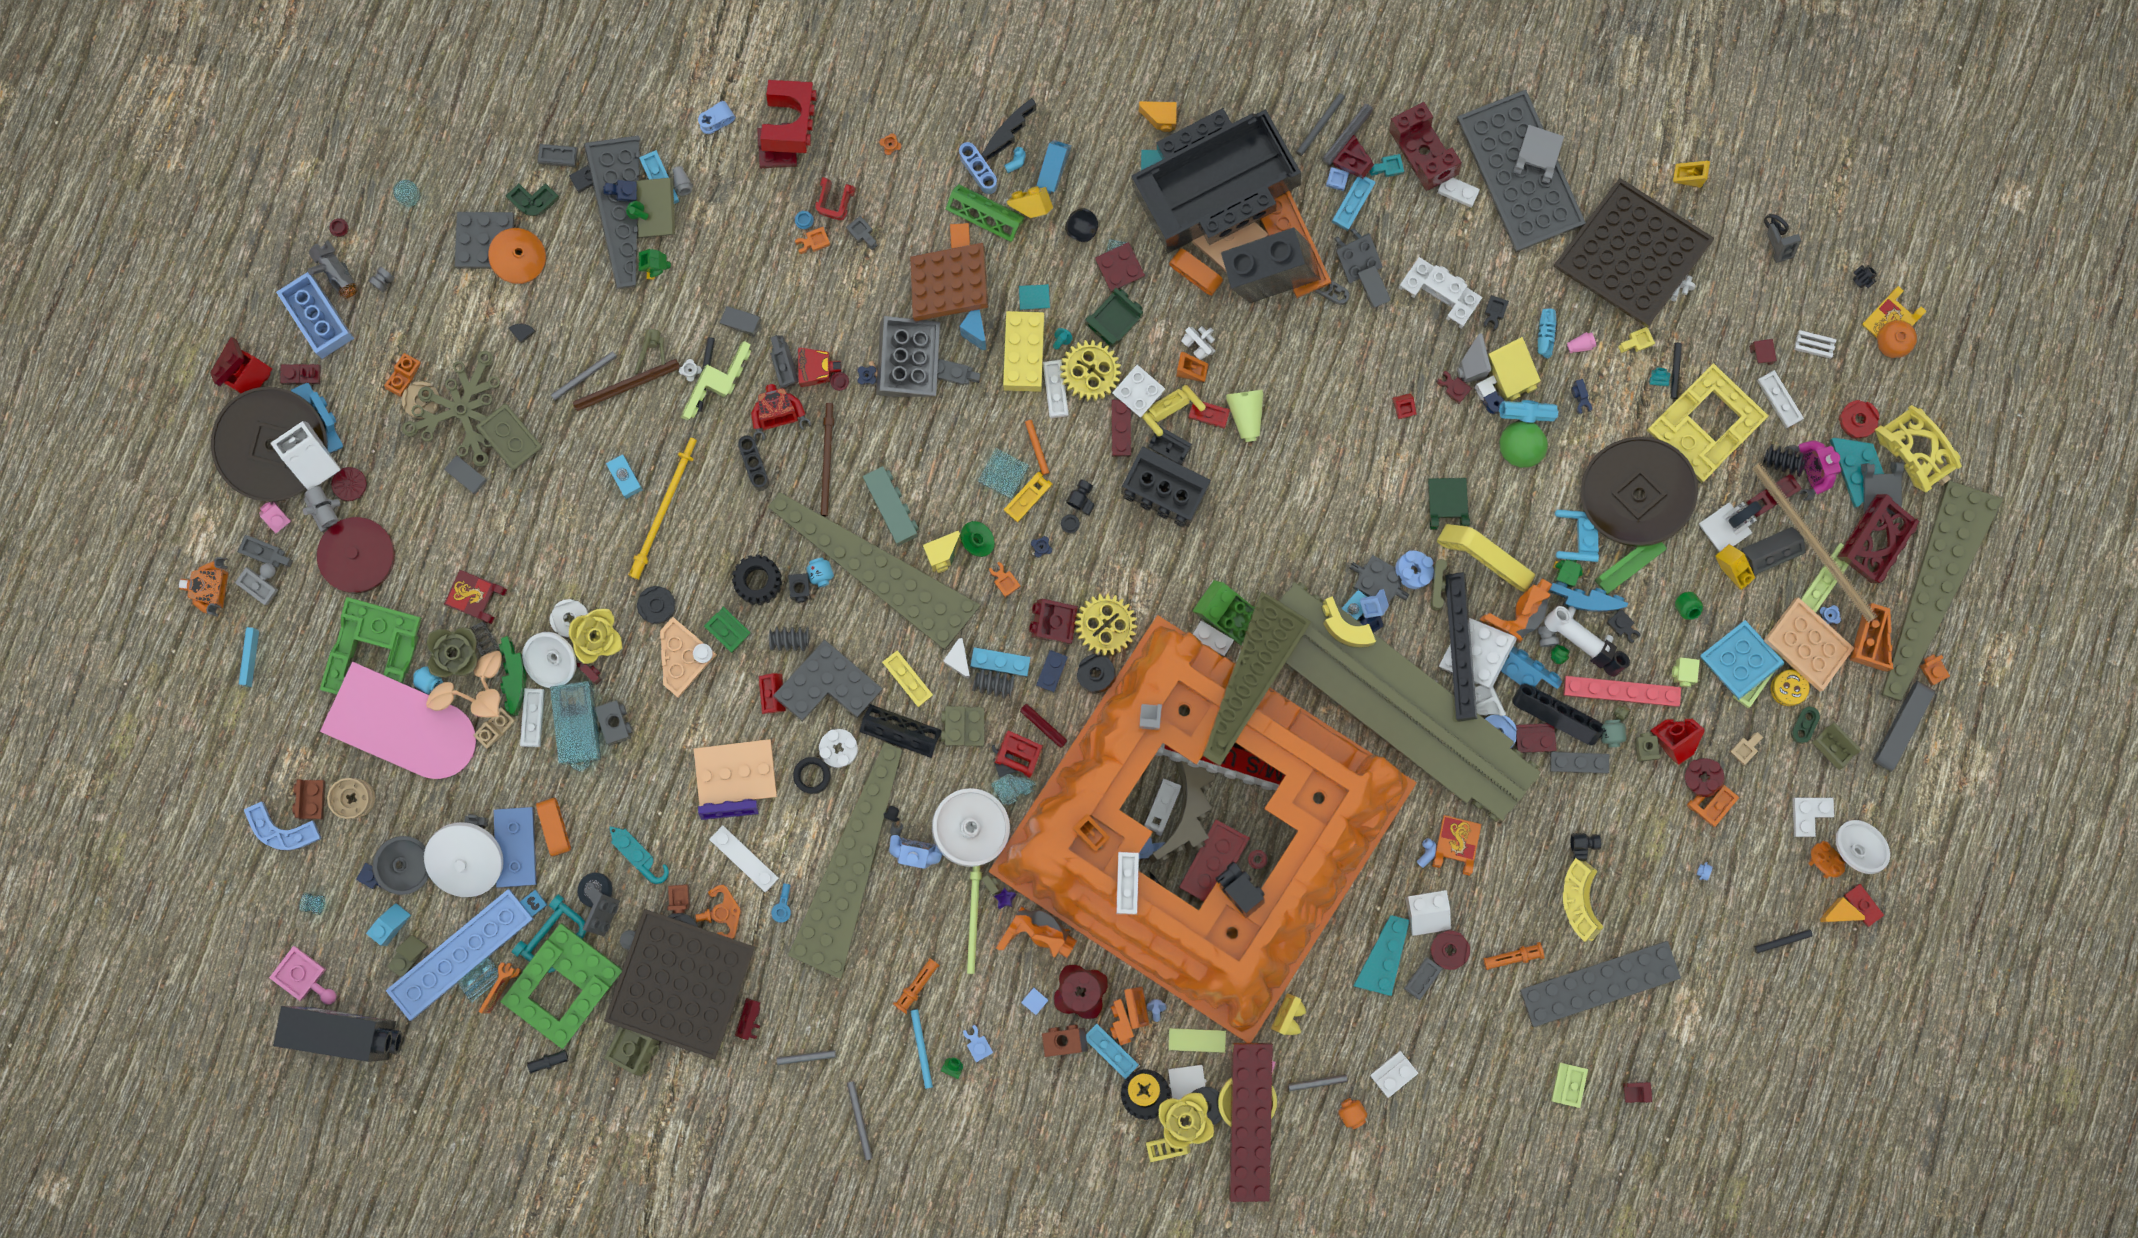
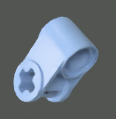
(718, 117)

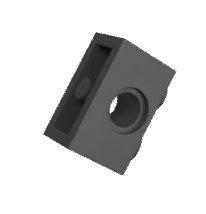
(614, 734)

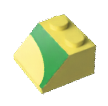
(942, 551)

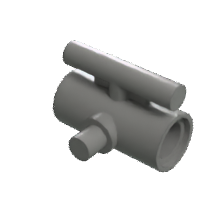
(320, 508)

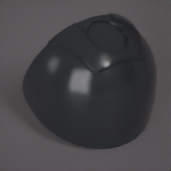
(1081, 225)

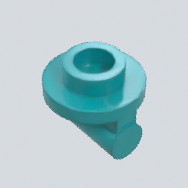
(1062, 336)
(1659, 377)

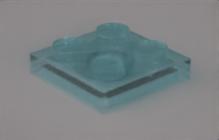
(1003, 473)

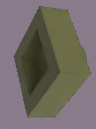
(991, 884)

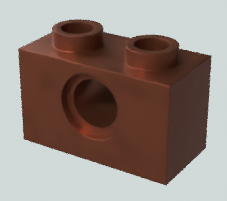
(1053, 1041)

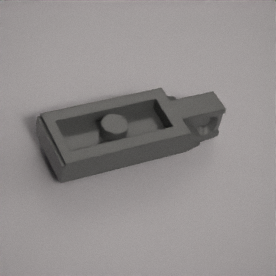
(783, 362)
(956, 373)
(263, 552)

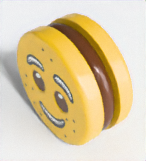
(1789, 688)

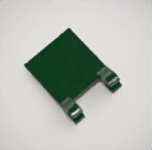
(1448, 500)

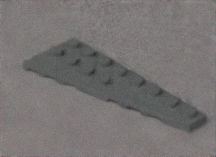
(608, 163)

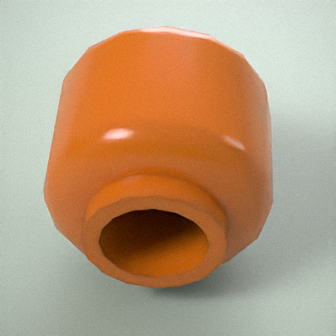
(1352, 1113)

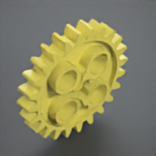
(1100, 357)
(1094, 612)

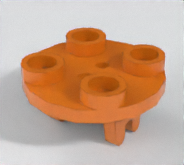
(1827, 860)

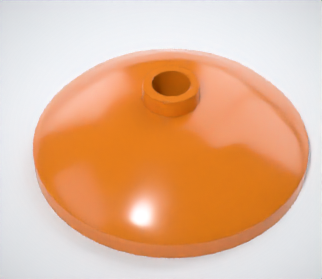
(514, 267)

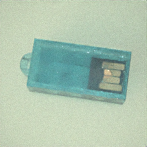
(575, 724)

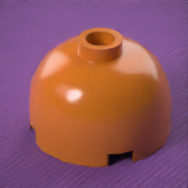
(1896, 339)

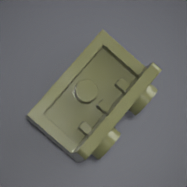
(1836, 745)

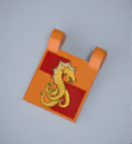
(1458, 842)
(499, 986)

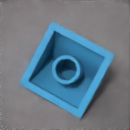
(972, 329)

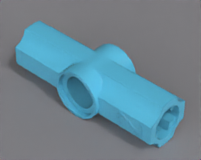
(1528, 411)

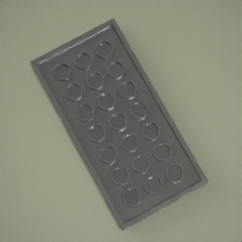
(1526, 205)

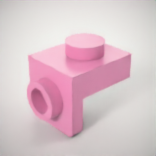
(274, 516)

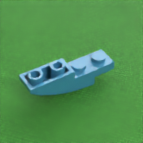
(1595, 601)

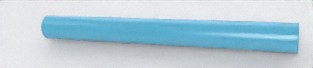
(921, 1049)

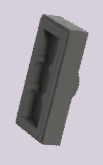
(557, 155)
(1422, 978)

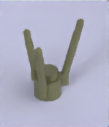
(651, 339)

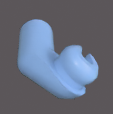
(1430, 851)

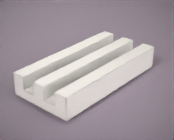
(1830, 348)

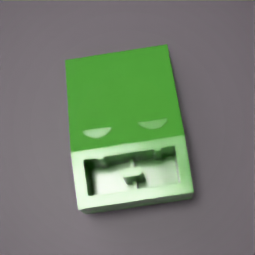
(1225, 611)

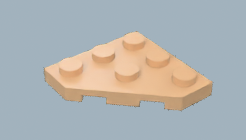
(677, 657)

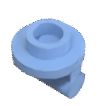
(1156, 1007)

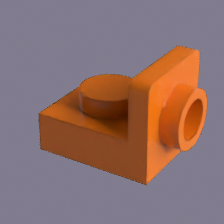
(1934, 669)

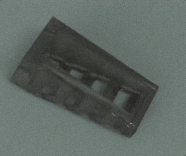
(478, 627)

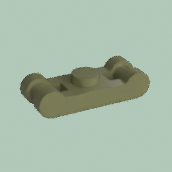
(1438, 585)

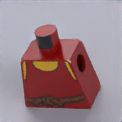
(815, 367)

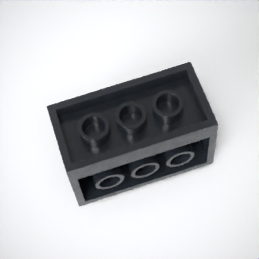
(1167, 475)

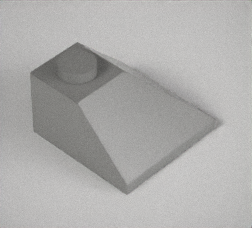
(1475, 362)

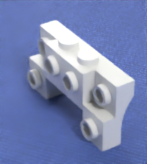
(1444, 287)

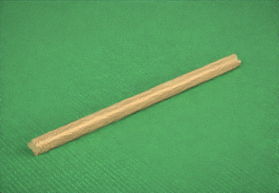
(1806, 533)

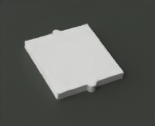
(1186, 1080)

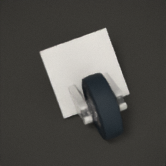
(1730, 524)

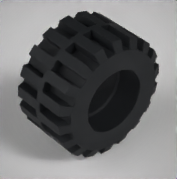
(745, 568)
(1150, 1111)

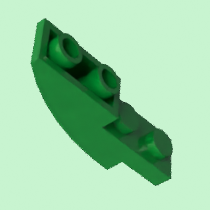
(515, 682)

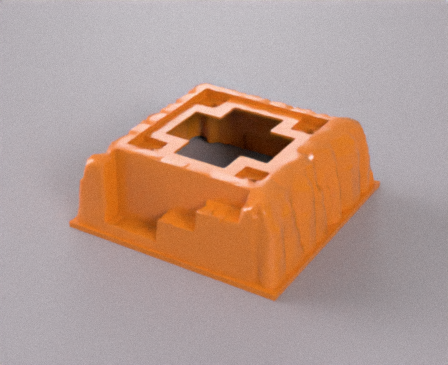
(1169, 939)

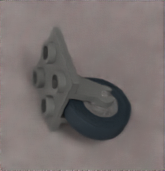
(596, 892)

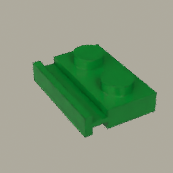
(727, 629)

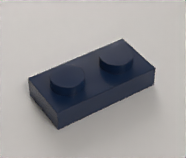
(1052, 671)

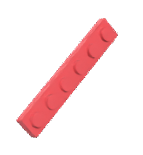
(1622, 691)

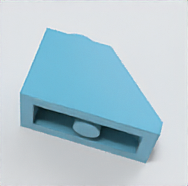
(388, 925)

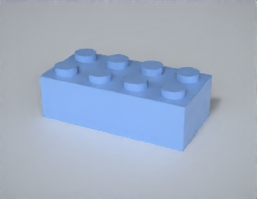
(315, 315)

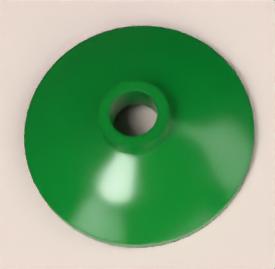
(977, 539)

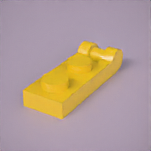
(1027, 497)

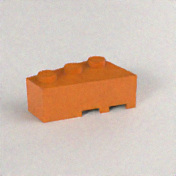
(1873, 640)

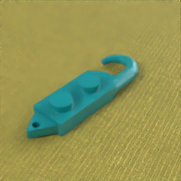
(636, 854)

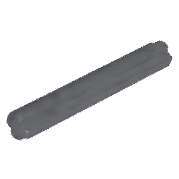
(1351, 129)

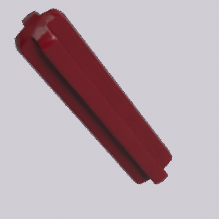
(1043, 725)

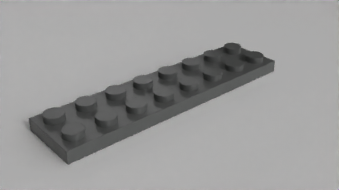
(1600, 984)

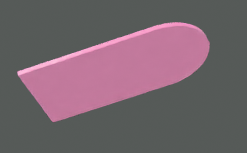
(398, 726)

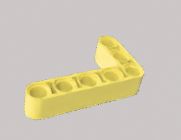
(1486, 552)

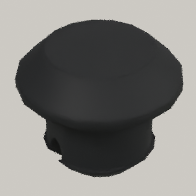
(892, 814)

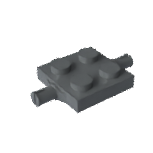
(1378, 576)

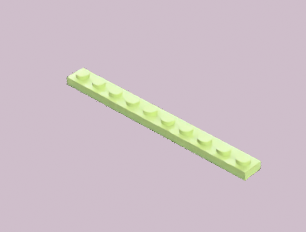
(1813, 597)

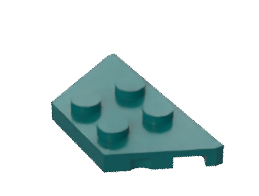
(1851, 457)

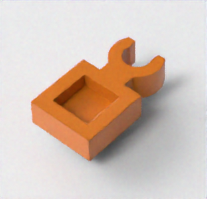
(815, 239)
(1006, 581)

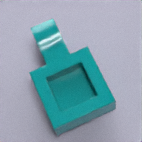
(1389, 165)

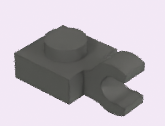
(861, 231)
(474, 819)

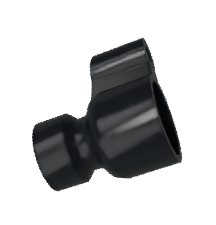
(1078, 498)
(1581, 843)

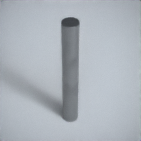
(806, 1057)
(1317, 1082)

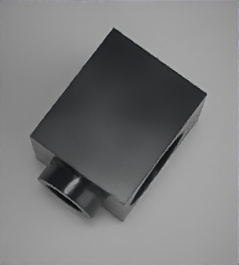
(795, 580)

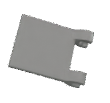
(1540, 150)

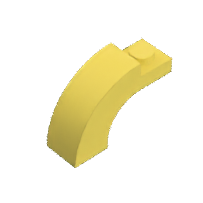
(1342, 631)

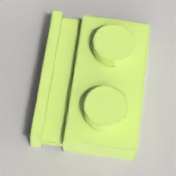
(1569, 1085)

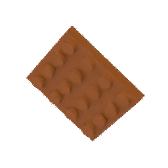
(949, 282)

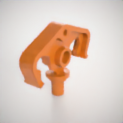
(726, 912)

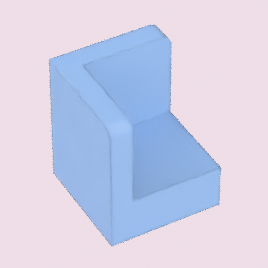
(1374, 605)

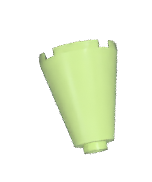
(1247, 412)

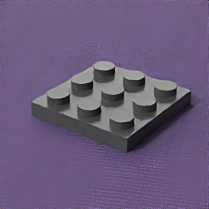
(475, 235)

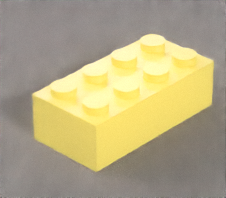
(1023, 351)

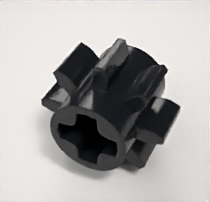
(1865, 276)

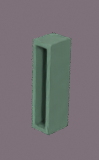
(890, 506)

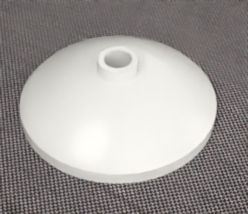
(541, 663)
(1862, 847)

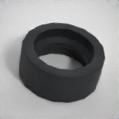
(797, 775)

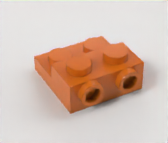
(1121, 1028)

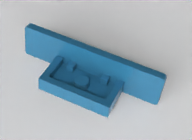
(328, 419)
(1527, 671)

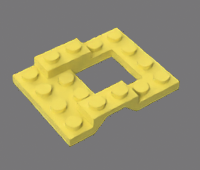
(1690, 439)

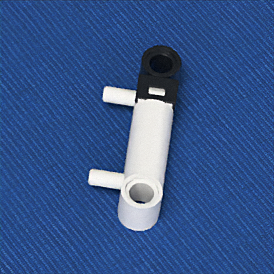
(1602, 653)

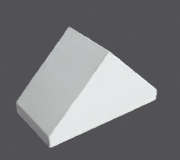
(957, 659)

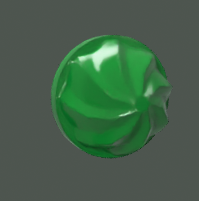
(1559, 654)

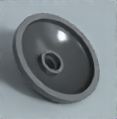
(410, 875)

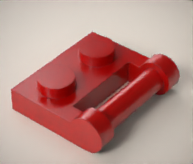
(1021, 748)

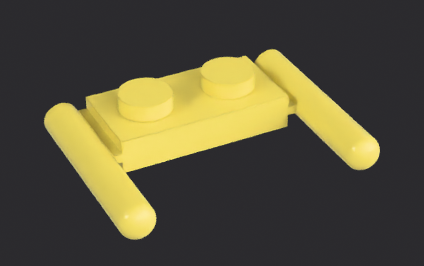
(1169, 405)

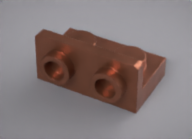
(309, 799)

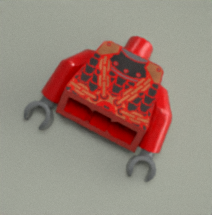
(776, 409)

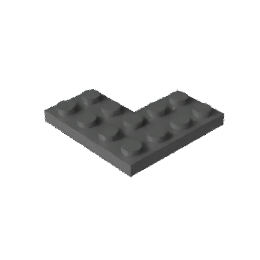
(827, 673)

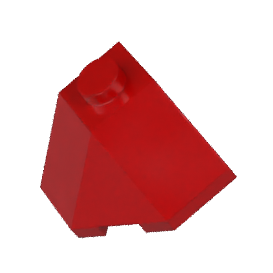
(1679, 738)

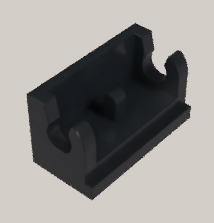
(1170, 446)

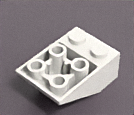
(305, 455)

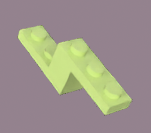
(716, 381)

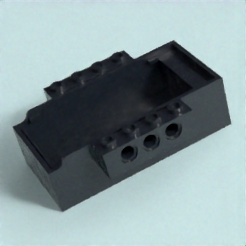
(1215, 178)

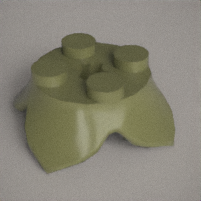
(442, 642)

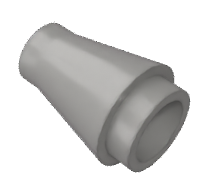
(681, 181)

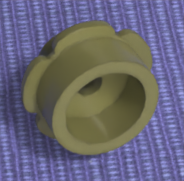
(1622, 712)

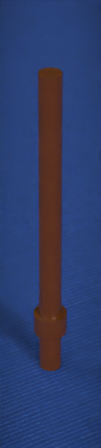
(828, 422)

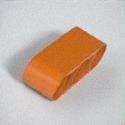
(1196, 271)
(553, 827)

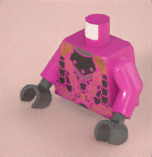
(1820, 466)

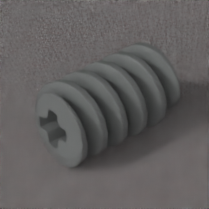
(789, 639)
(993, 684)

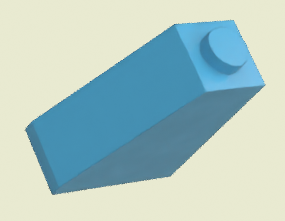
(1053, 165)

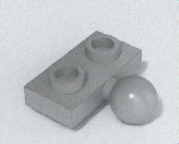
(257, 585)

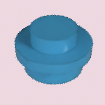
(804, 220)

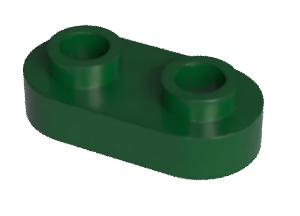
(1804, 725)

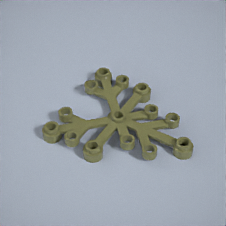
(470, 388)

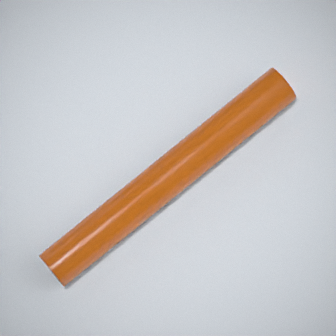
(1037, 448)

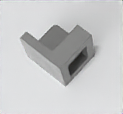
(1150, 716)

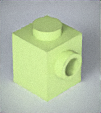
(1686, 672)

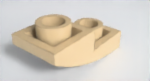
(494, 728)

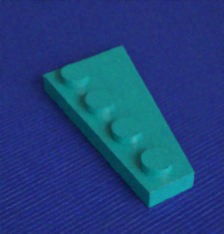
(1383, 962)

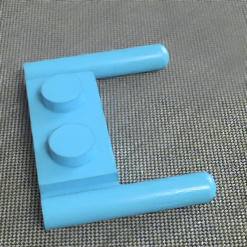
(1586, 536)

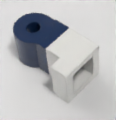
(1488, 395)

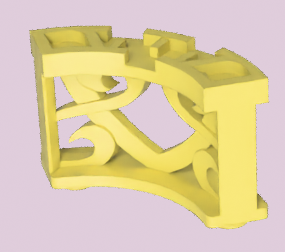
(1917, 472)
(1577, 900)

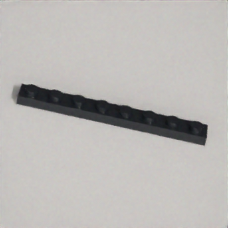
(1461, 647)

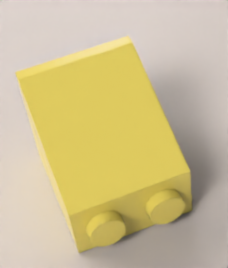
(1513, 370)

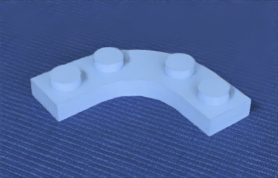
(275, 837)

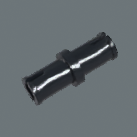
(547, 1061)

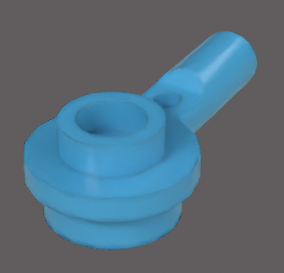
(781, 911)

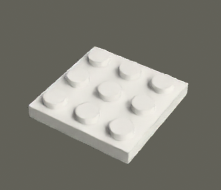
(1489, 653)

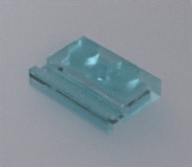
(479, 979)

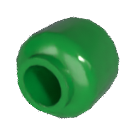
(1689, 605)

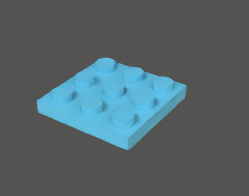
(1742, 660)

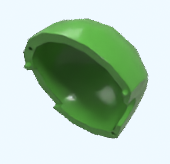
(1523, 444)

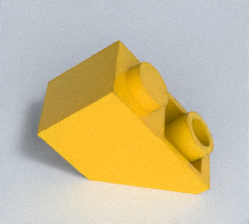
(1031, 203)
(1735, 566)

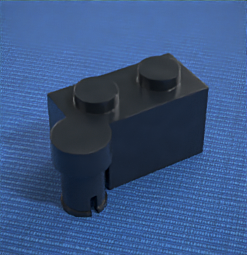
(1240, 890)

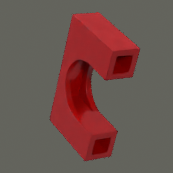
(793, 136)

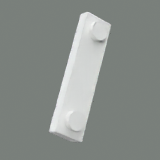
(744, 858)

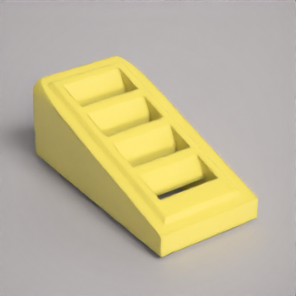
(1152, 1155)

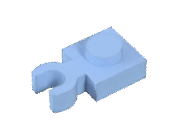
(979, 1046)

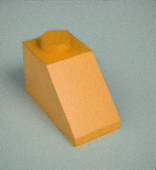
(1160, 114)

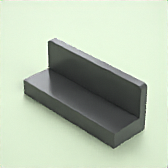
(1774, 550)

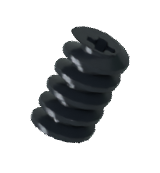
(1787, 461)

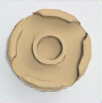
(410, 399)

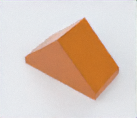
(1191, 368)
(1091, 832)

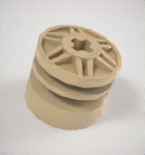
(341, 803)

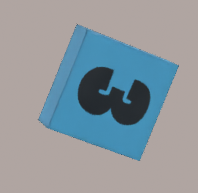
(533, 903)

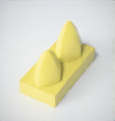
(1284, 1020)

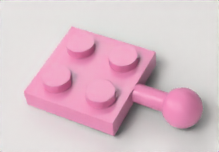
(299, 975)

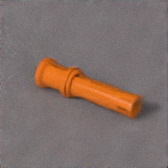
(1523, 954)
(910, 994)

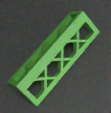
(985, 206)
(1628, 566)

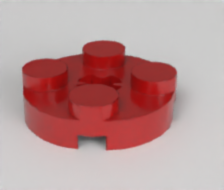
(1860, 408)

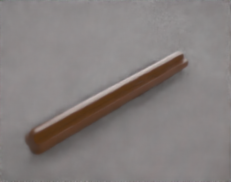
(626, 385)

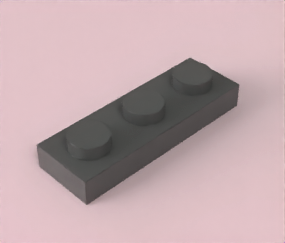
(1579, 762)

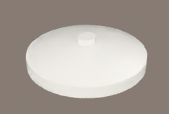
(970, 827)
(463, 859)

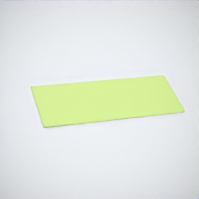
(1197, 1040)

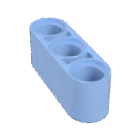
(974, 160)

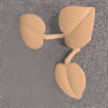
(486, 701)

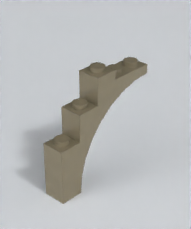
(1194, 808)

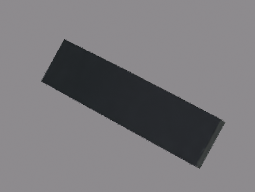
(1004, 135)

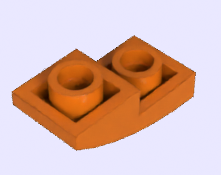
(403, 374)

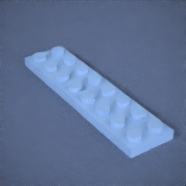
(459, 954)

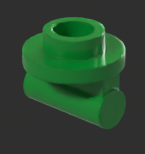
(636, 210)
(952, 1067)

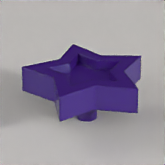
(1005, 898)

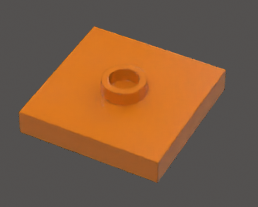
(1136, 1007)

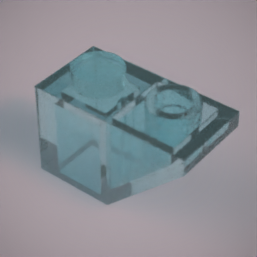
(1010, 787)

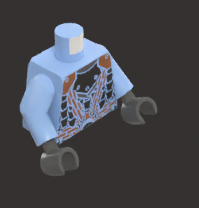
(912, 852)

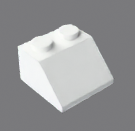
(1429, 912)

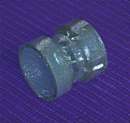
(312, 903)

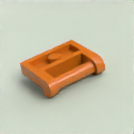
(1716, 807)

